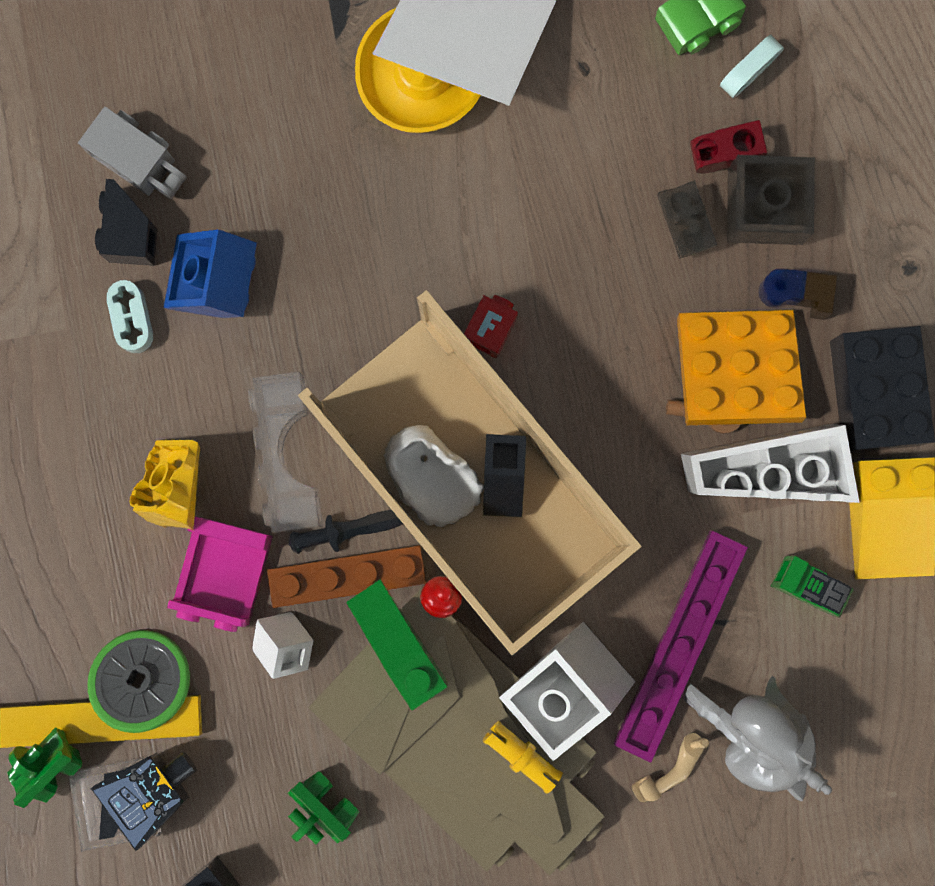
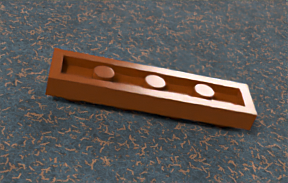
(345, 576)

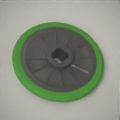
(160, 693)

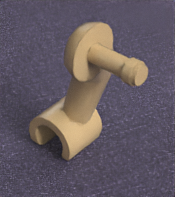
(690, 751)

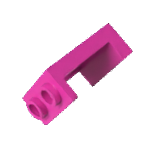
(221, 574)

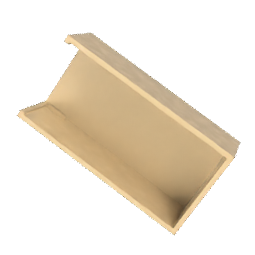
(507, 568)

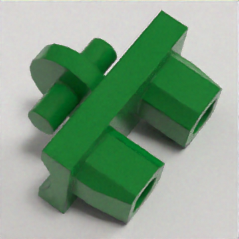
(36, 768)
(333, 822)

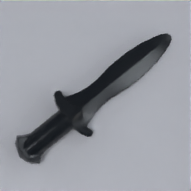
(337, 532)

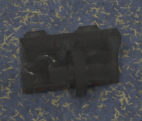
(687, 219)

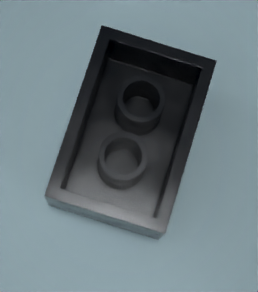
(882, 388)

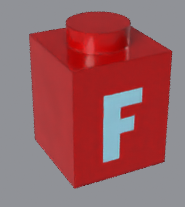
(491, 325)

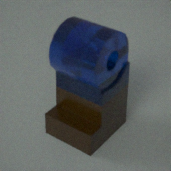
(800, 289)

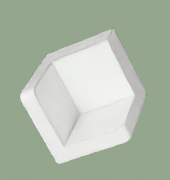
(282, 645)

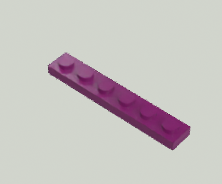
(680, 646)

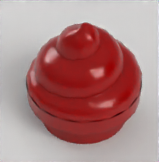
(440, 597)

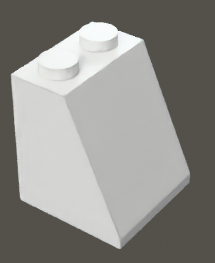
(568, 691)

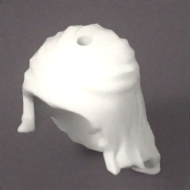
(436, 489)

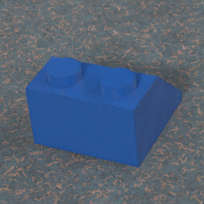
(211, 274)

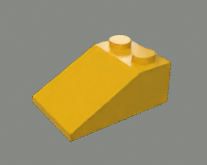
(894, 518)

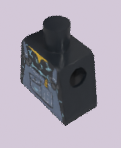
(145, 795)

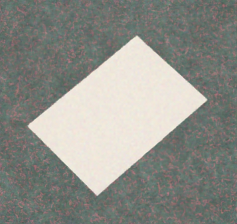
(467, 41)

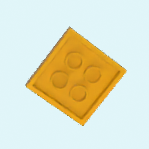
(740, 368)

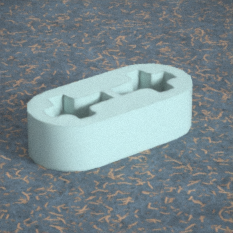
(751, 66)
(120, 317)

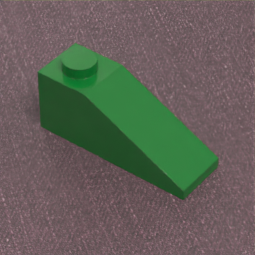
(397, 645)

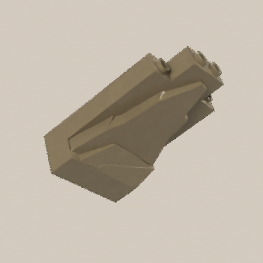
(441, 752)

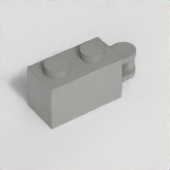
(131, 153)

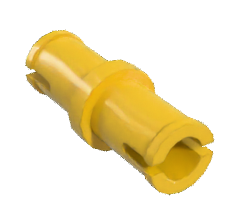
(522, 757)

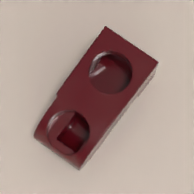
(718, 149)

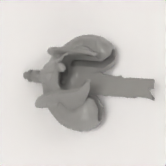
(769, 743)

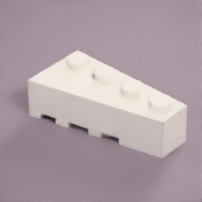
(782, 466)

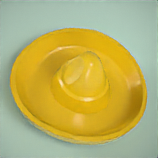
(405, 96)

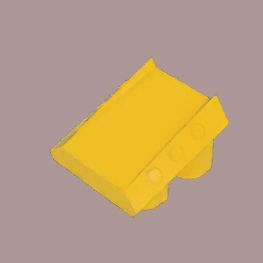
(169, 484)

